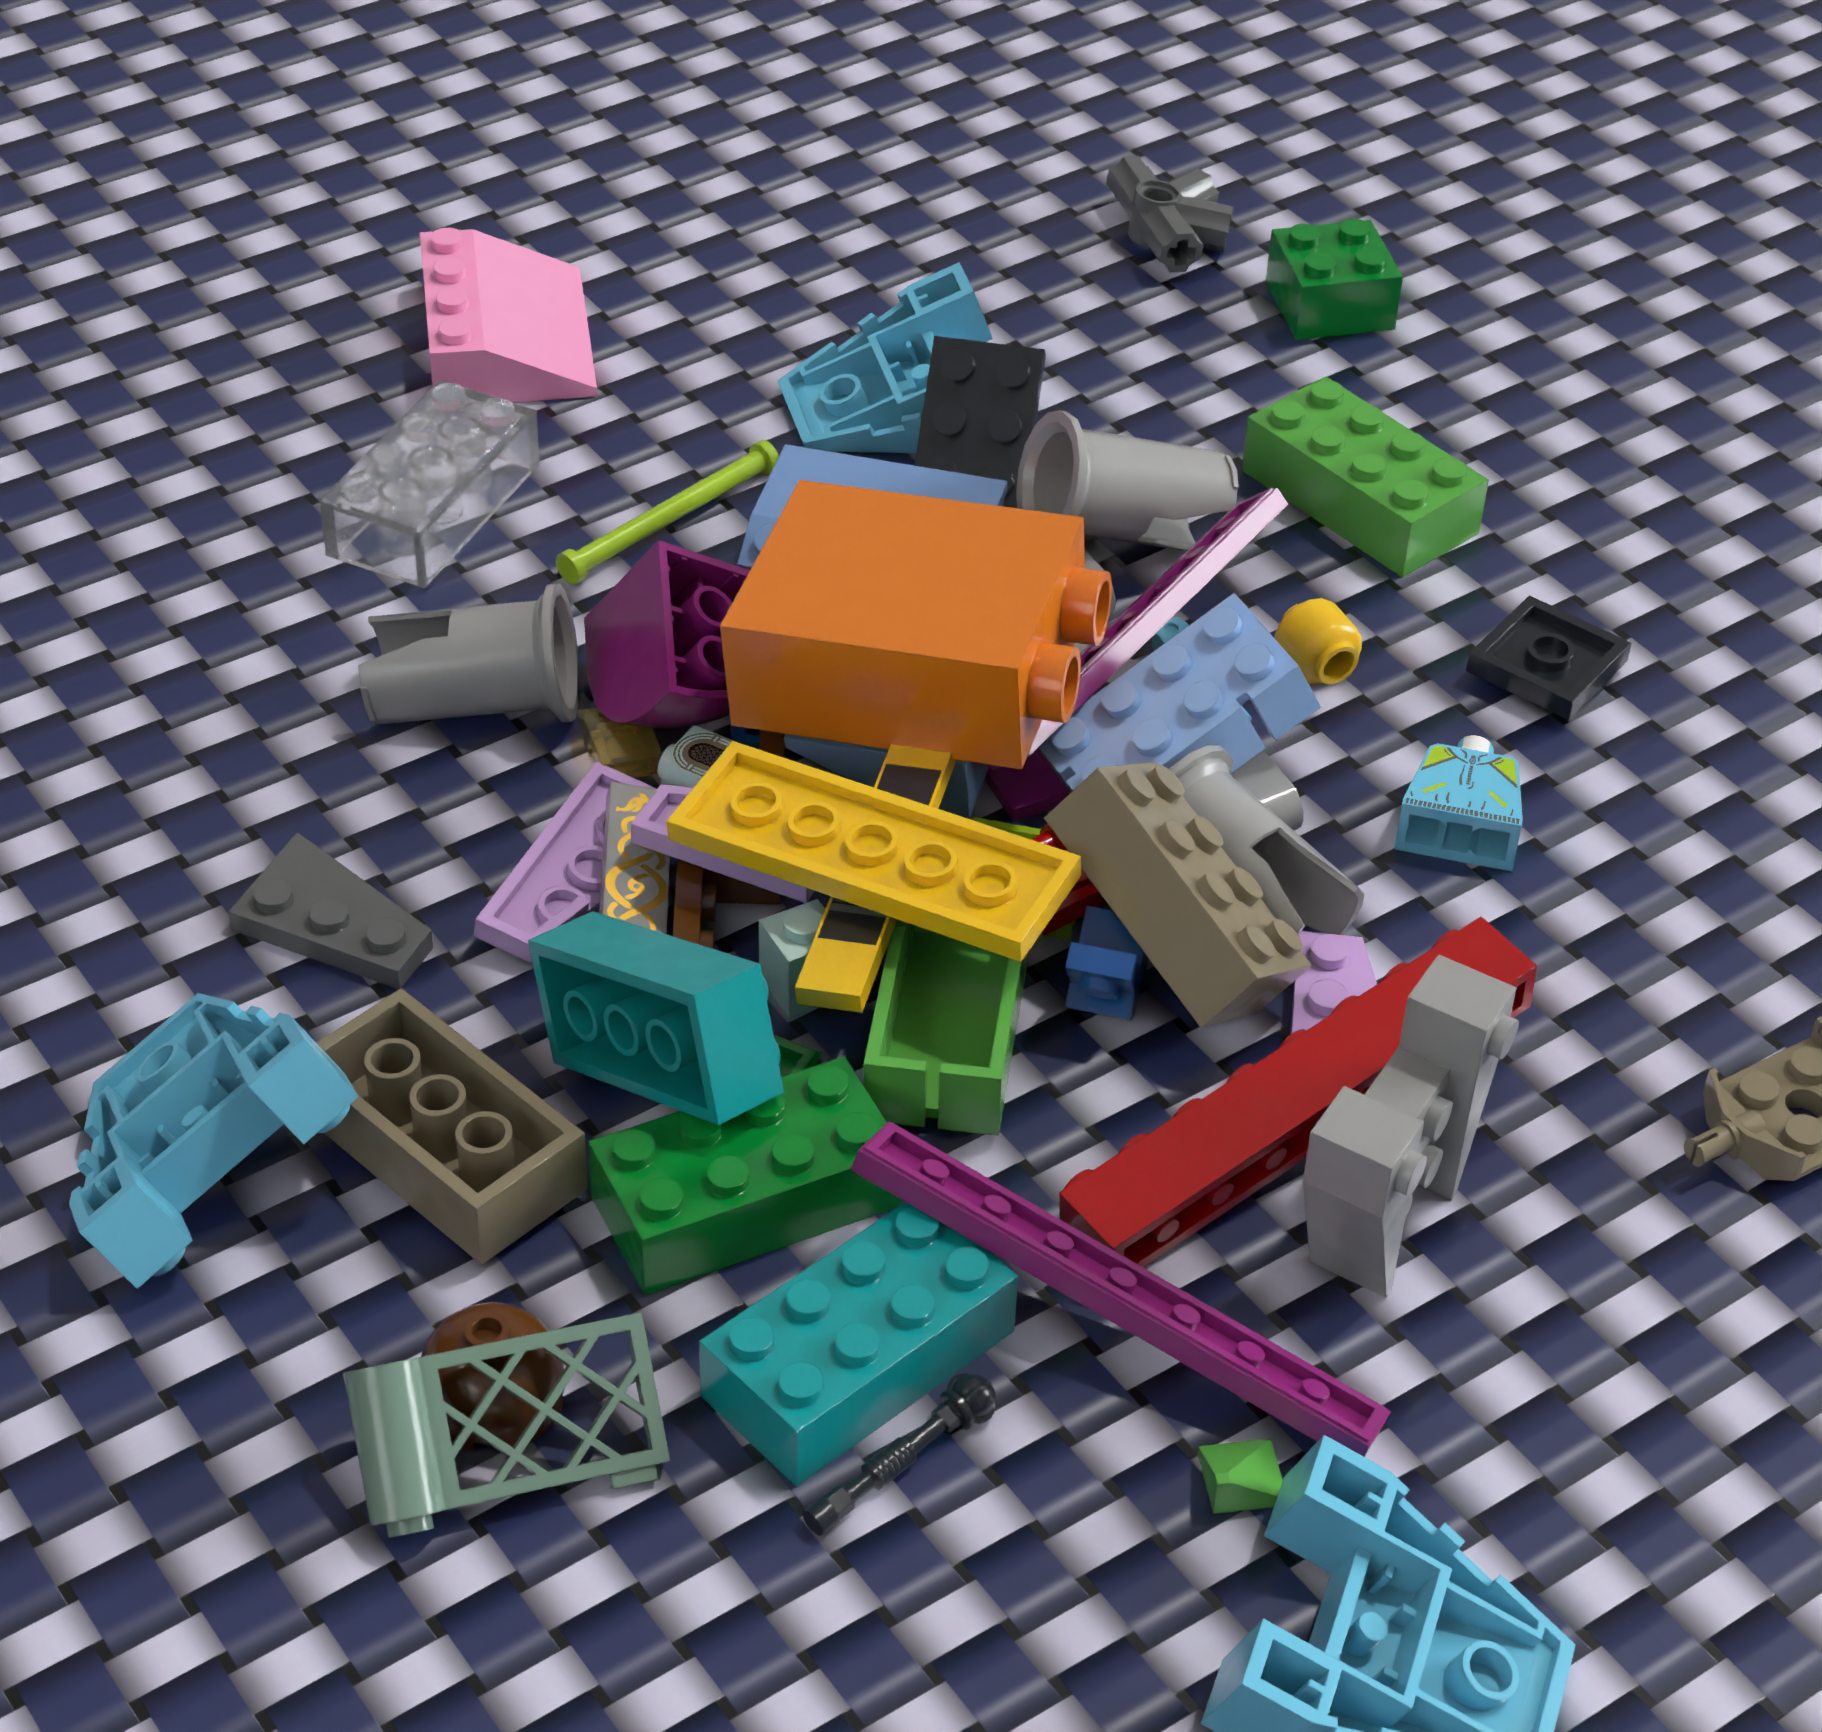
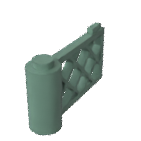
(407, 1439)

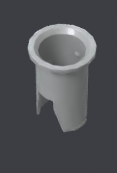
(1122, 483)
(474, 661)
(1292, 875)

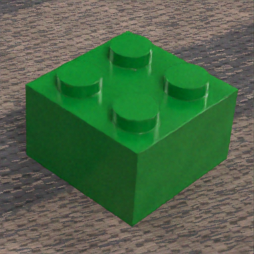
(1333, 279)

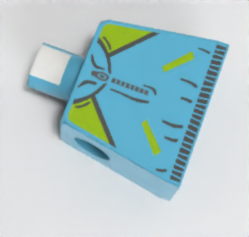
(1463, 806)

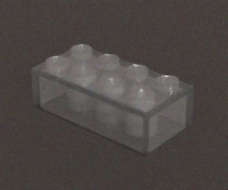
(430, 483)

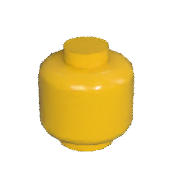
(1320, 640)

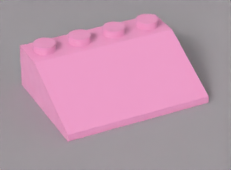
(505, 318)

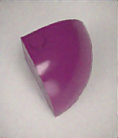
(659, 641)

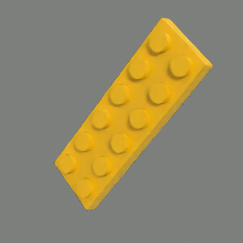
(876, 850)

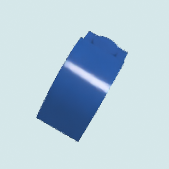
(1105, 967)

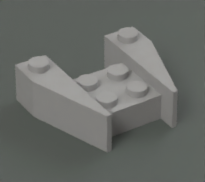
(1407, 1126)

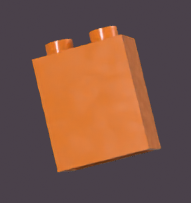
(913, 623)

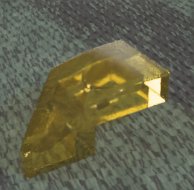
(619, 745)

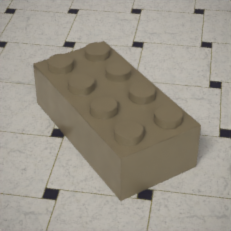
(1179, 891)
(452, 1128)

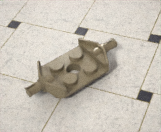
(1753, 1118)

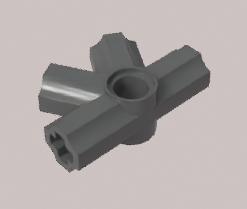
(1171, 216)

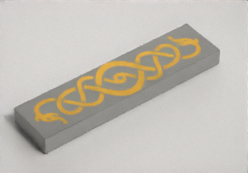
(632, 876)

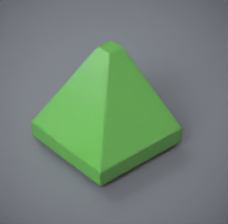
(1240, 1475)

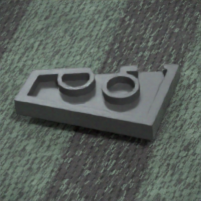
(331, 915)

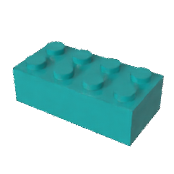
(657, 1016)
(856, 1339)

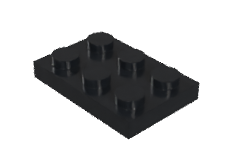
(980, 408)

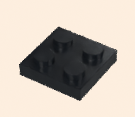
(1548, 657)

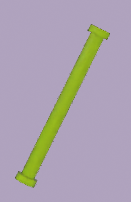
(575, 564)

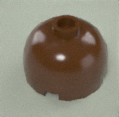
(465, 1386)

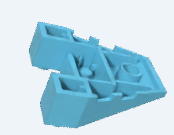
(875, 383)
(186, 1115)
(1404, 1625)

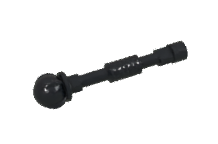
(965, 1402)

